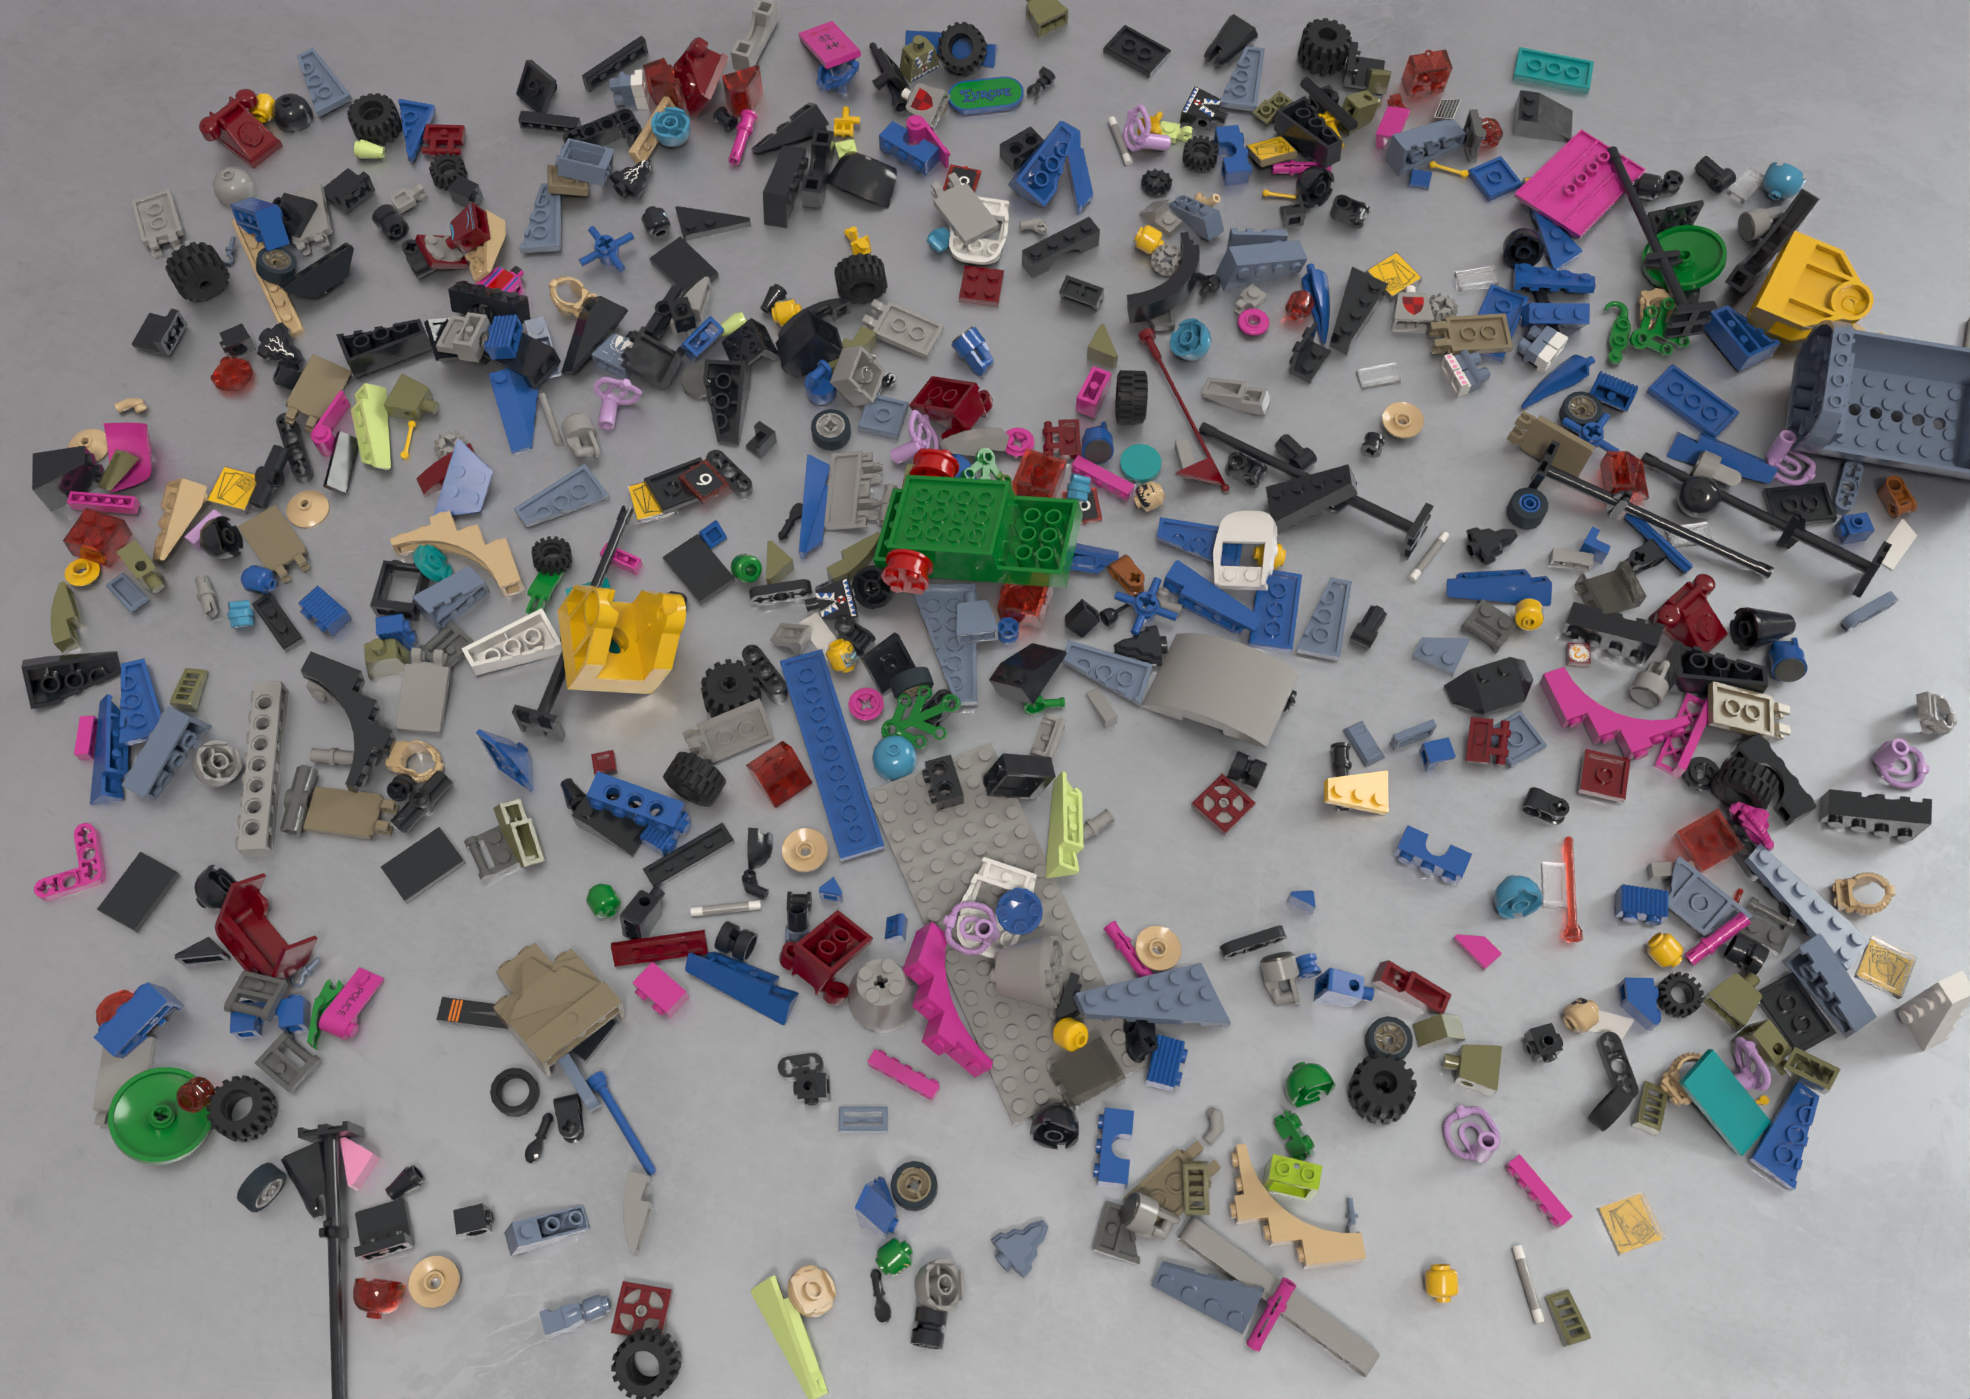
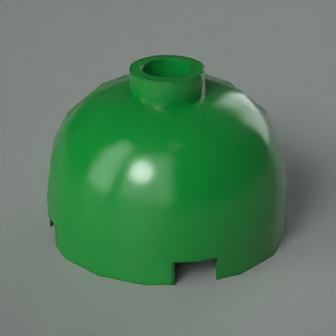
(1307, 1083)

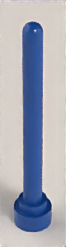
(599, 1084)

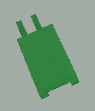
(541, 589)
(320, 1004)

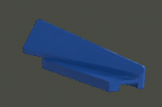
(1748, 465)

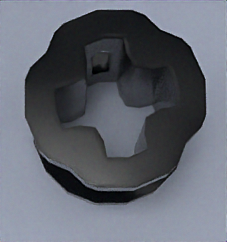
(724, 118)

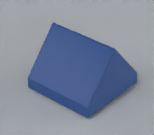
(1420, 178)
(712, 534)
(831, 891)
(896, 928)

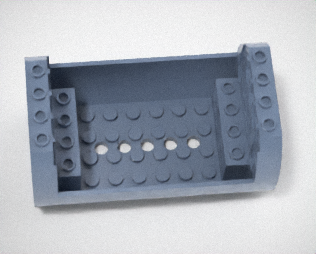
(1885, 374)

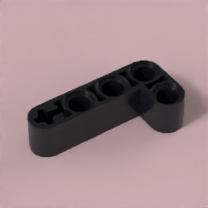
(608, 129)

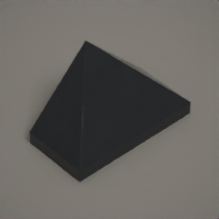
(202, 952)

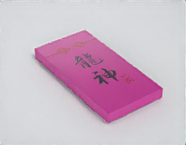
(829, 44)

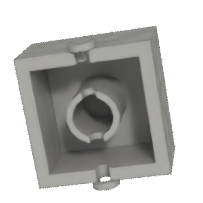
(857, 375)

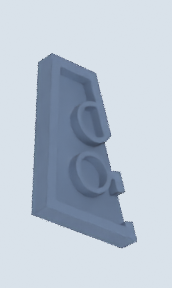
(1249, 237)

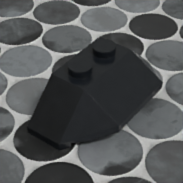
(322, 274)
(1491, 686)

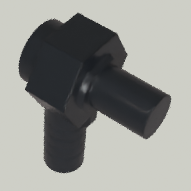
(1210, 283)

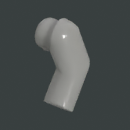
(1034, 224)
(1165, 602)
(1217, 1125)

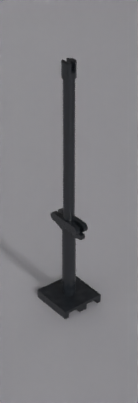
(1686, 318)
(1620, 502)
(1414, 530)
(1792, 531)
(541, 719)
(334, 1231)

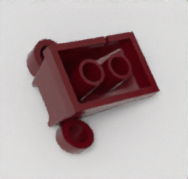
(699, 74)
(240, 130)
(952, 403)
(1690, 616)
(825, 955)

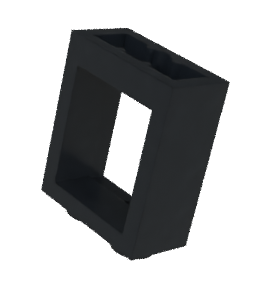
(385, 607)
(1038, 773)

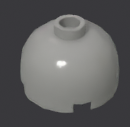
(233, 186)
(216, 764)
(939, 1285)

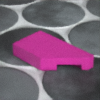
(1478, 948)

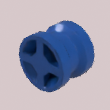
(1008, 625)
(1308, 966)

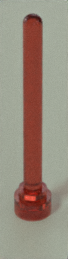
(1572, 933)

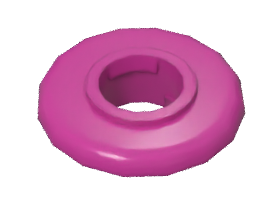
(1253, 315)

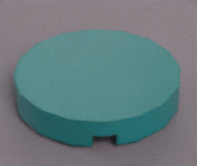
(1140, 463)
(431, 562)

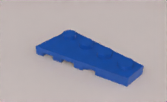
(1544, 277)
(1197, 540)
(137, 704)

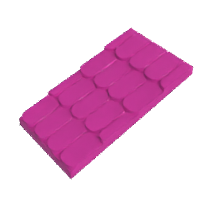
(1577, 184)

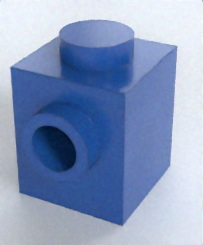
(1854, 528)

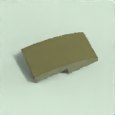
(1267, 109)

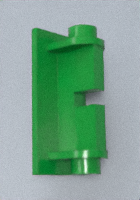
(1291, 1126)

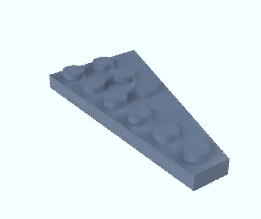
(956, 661)
(1160, 998)

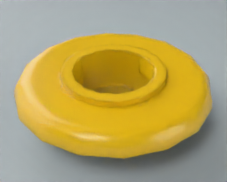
(85, 578)

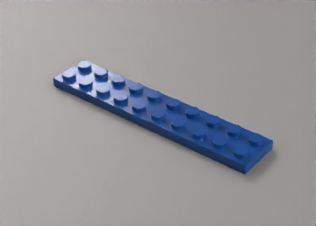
(832, 755)

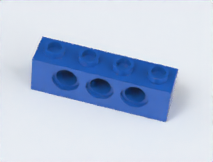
(604, 785)

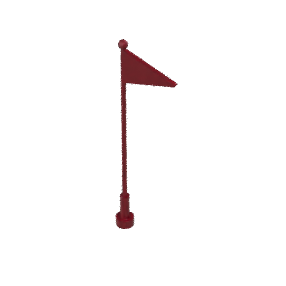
(1203, 470)

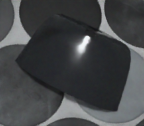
(864, 177)

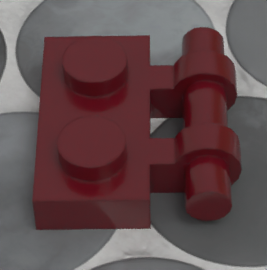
(443, 135)
(1069, 438)
(1480, 741)

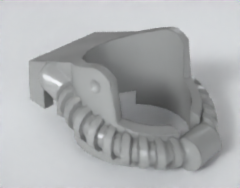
(1928, 715)

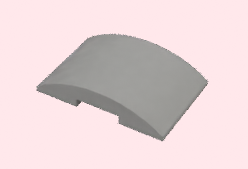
(1222, 686)

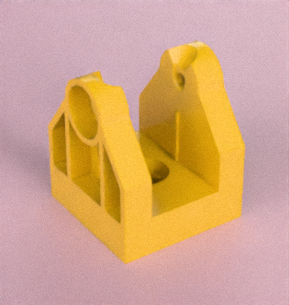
(1808, 286)
(643, 629)

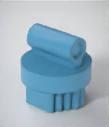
(939, 239)
(1078, 487)
(240, 614)

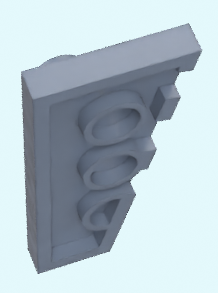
(1244, 84)
(324, 87)
(545, 223)
(564, 496)
(1326, 628)
(1116, 672)
(1218, 1298)

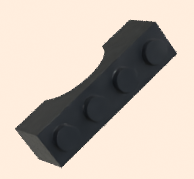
(815, 182)
(1040, 256)
(468, 295)
(1792, 799)

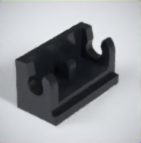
(1082, 291)

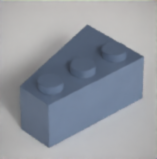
(451, 597)

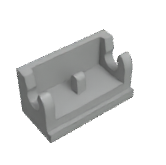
(1048, 736)

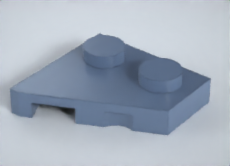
(1441, 653)

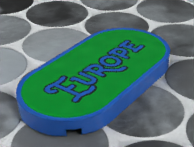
(986, 95)

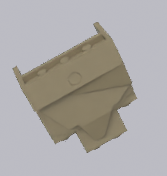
(553, 1003)

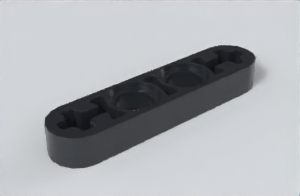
(295, 447)

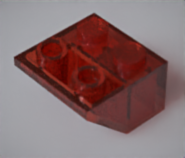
(662, 82)
(743, 89)
(1624, 472)
(779, 773)

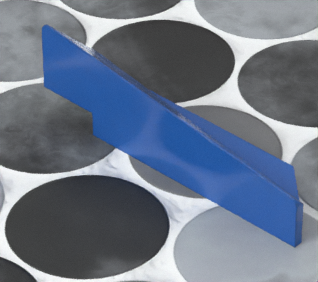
(961, 49)
(1078, 172)
(813, 505)
(1092, 558)
(1500, 586)
(1208, 600)
(109, 759)
(744, 983)

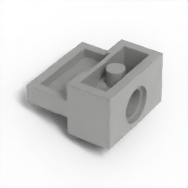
(465, 336)

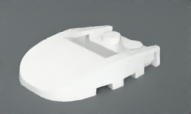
(983, 250)
(1245, 528)
(1000, 876)

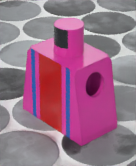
(504, 280)

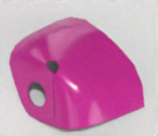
(134, 440)

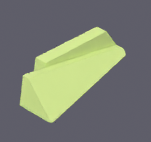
(372, 426)
(1064, 829)
(791, 1336)

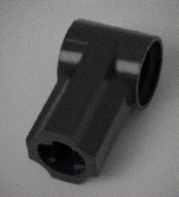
(1718, 178)
(1296, 455)
(1367, 630)

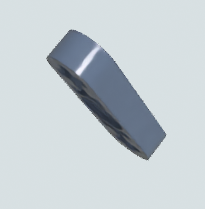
(1853, 481)
(1869, 610)
(579, 1082)

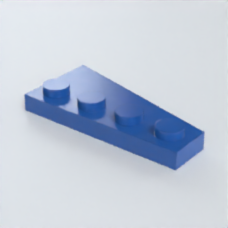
(1785, 1138)

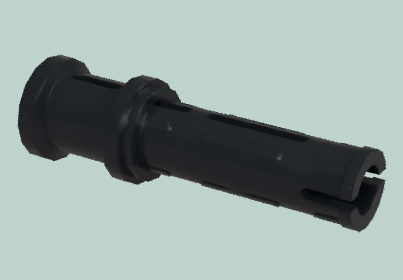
(1341, 763)

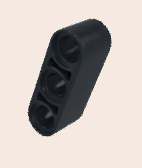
(769, 682)

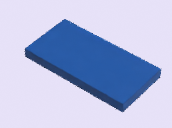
(1503, 301)
(1692, 402)
(1278, 611)

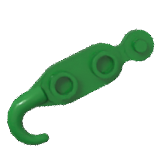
(1619, 332)

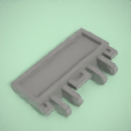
(848, 487)

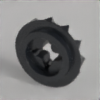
(1160, 187)
(1697, 765)

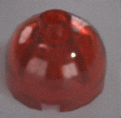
(378, 1296)

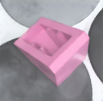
(357, 1162)

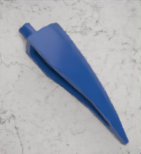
(1317, 284)
(1562, 377)

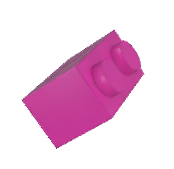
(1093, 392)
(660, 991)

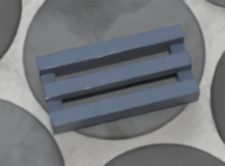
(1412, 734)
(863, 1129)

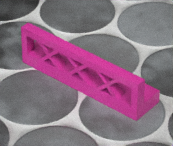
(1689, 743)

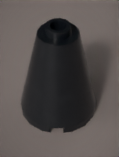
(1759, 627)

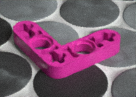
(81, 873)

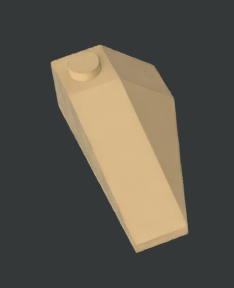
(484, 256)
(180, 504)

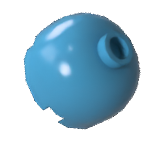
(671, 126)
(1783, 181)
(1191, 340)
(894, 757)
(1516, 896)

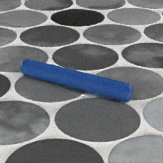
(1650, 533)

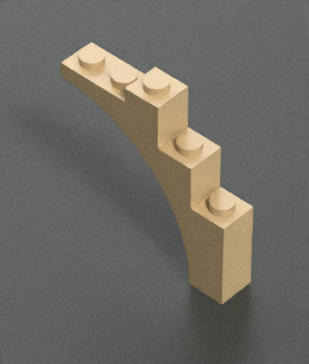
(468, 542)
(1255, 1205)

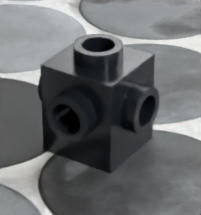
(1543, 1043)
(819, 1091)

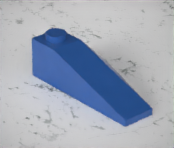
(1041, 172)
(516, 408)
(509, 758)

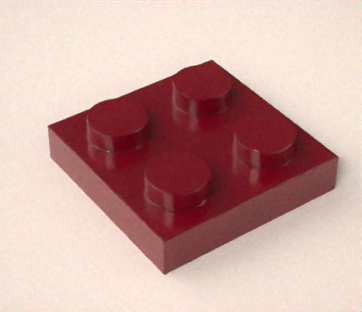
(981, 286)
(1604, 775)

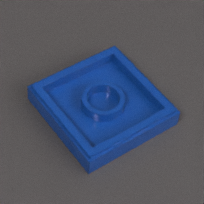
(1494, 178)

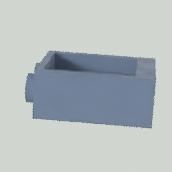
(586, 153)

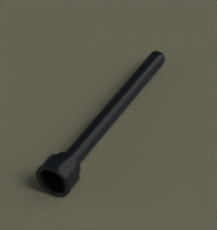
(897, 103)

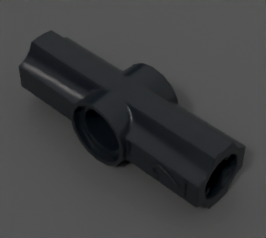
(661, 318)
(269, 477)
(412, 812)

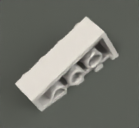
(514, 644)
(1936, 1010)

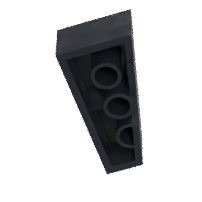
(1308, 132)
(783, 186)
(1358, 305)
(383, 346)
(1309, 495)
(1612, 632)
(1694, 669)
(1876, 814)

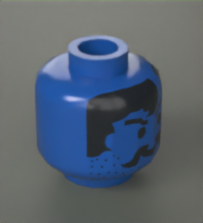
(258, 580)

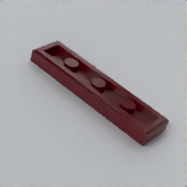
(659, 948)

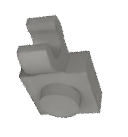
(405, 200)
(1250, 298)

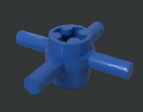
(606, 249)
(1592, 432)
(1150, 601)

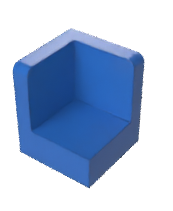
(1594, 546)
(1436, 752)

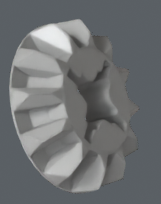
(1165, 268)
(1448, 311)
(440, 444)

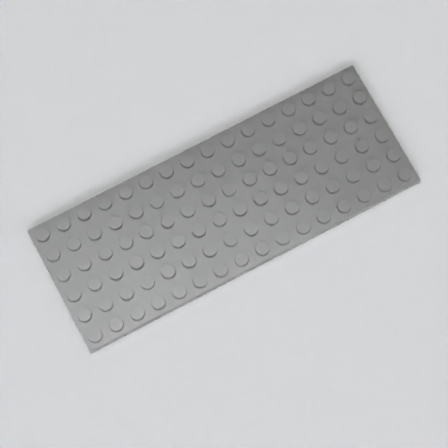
(938, 860)

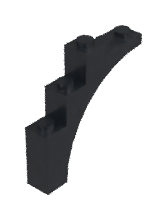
(1761, 258)
(369, 738)

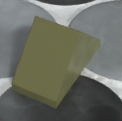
(1378, 80)
(1102, 349)
(778, 564)
(1438, 1030)

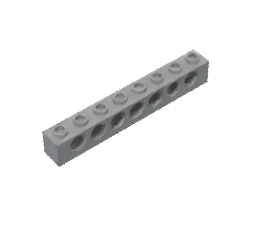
(262, 842)

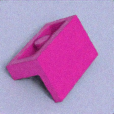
(1391, 123)

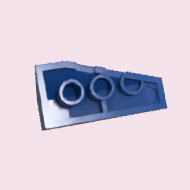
(876, 1208)

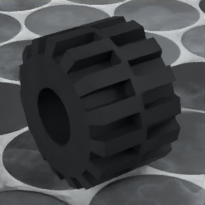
(1324, 46)
(197, 272)
(729, 687)
(1385, 1075)

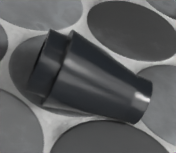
(773, 295)
(572, 793)
(405, 1182)

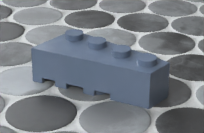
(1423, 144)
(1259, 263)
(164, 752)
(1830, 985)

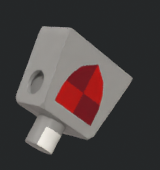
(926, 102)
(1412, 311)

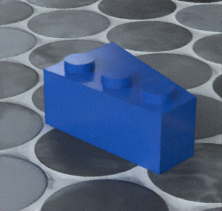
(1739, 339)

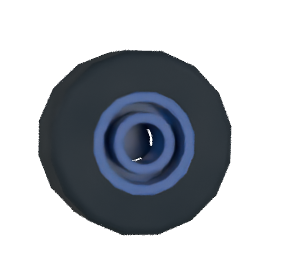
(1527, 508)

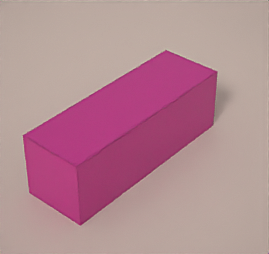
(625, 561)
(86, 738)

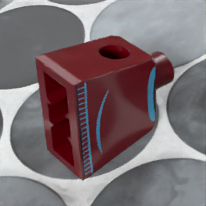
(469, 228)

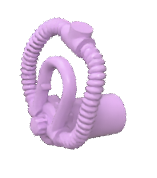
(1146, 139)
(611, 402)
(907, 451)
(1778, 452)
(1896, 750)
(985, 929)
(1745, 1076)
(1486, 1142)

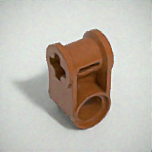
(1896, 497)
(1127, 575)

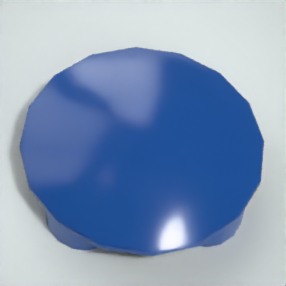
(1019, 911)

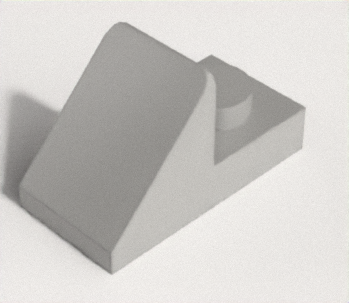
(1162, 219)
(792, 636)

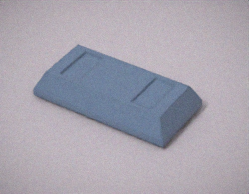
(127, 592)
(1364, 743)

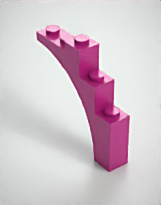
(1604, 725)
(933, 1000)

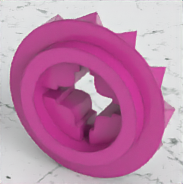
(1021, 435)
(865, 695)

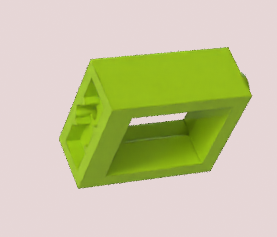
(1284, 1179)

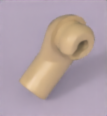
(1211, 201)
(129, 403)

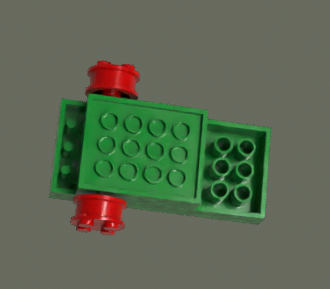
(972, 530)

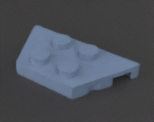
(1699, 900)

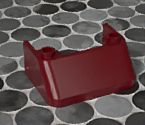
(252, 938)

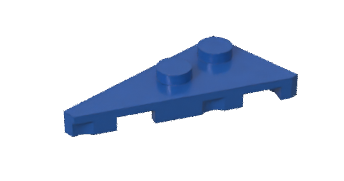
(414, 119)
(1556, 242)

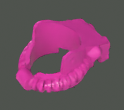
(1753, 822)

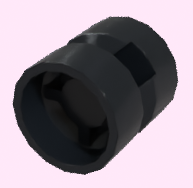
(390, 223)
(1247, 770)
(736, 941)
(1748, 955)
(929, 1328)

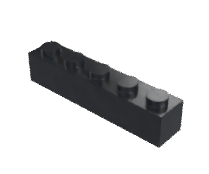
(548, 122)

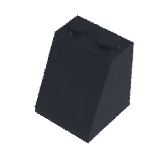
(807, 343)
(64, 471)

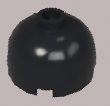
(291, 113)
(1314, 185)
(1522, 247)
(1699, 497)
(220, 538)
(870, 588)
(212, 887)
(1055, 1126)

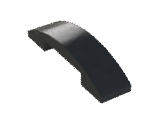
(834, 308)

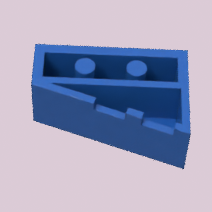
(262, 220)
(136, 1019)

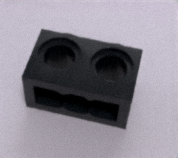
(1019, 148)
(948, 781)

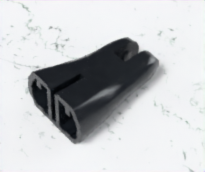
(1231, 40)
(307, 1173)

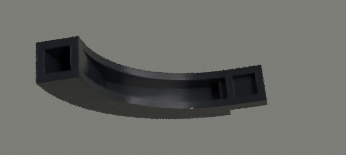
(1171, 293)

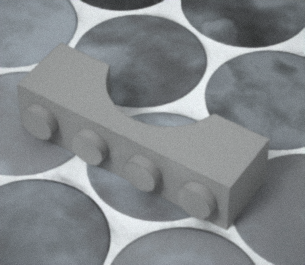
(747, 51)

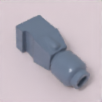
(572, 1316)

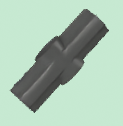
(298, 800)

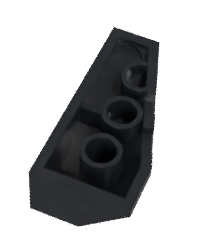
(801, 126)
(592, 323)
(727, 393)
(61, 676)

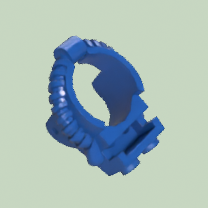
(828, 78)

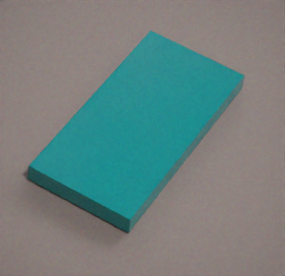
(1553, 70)
(1724, 1102)

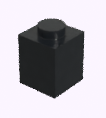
(465, 191)

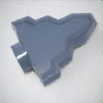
(1019, 1247)

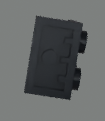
(1357, 66)
(348, 190)
(1675, 216)
(160, 333)
(750, 343)
(1308, 356)
(383, 1230)

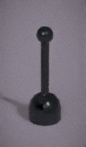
(1110, 615)

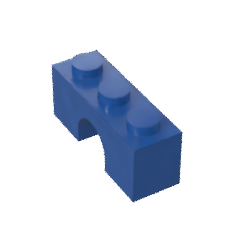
(1230, 142)
(920, 157)
(1564, 314)
(1448, 866)
(291, 1012)
(1112, 1170)

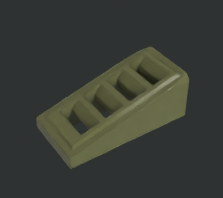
(118, 466)
(192, 702)
(1644, 1124)
(1196, 1165)
(1575, 1314)

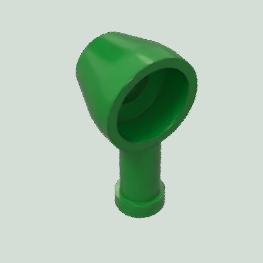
(1041, 703)

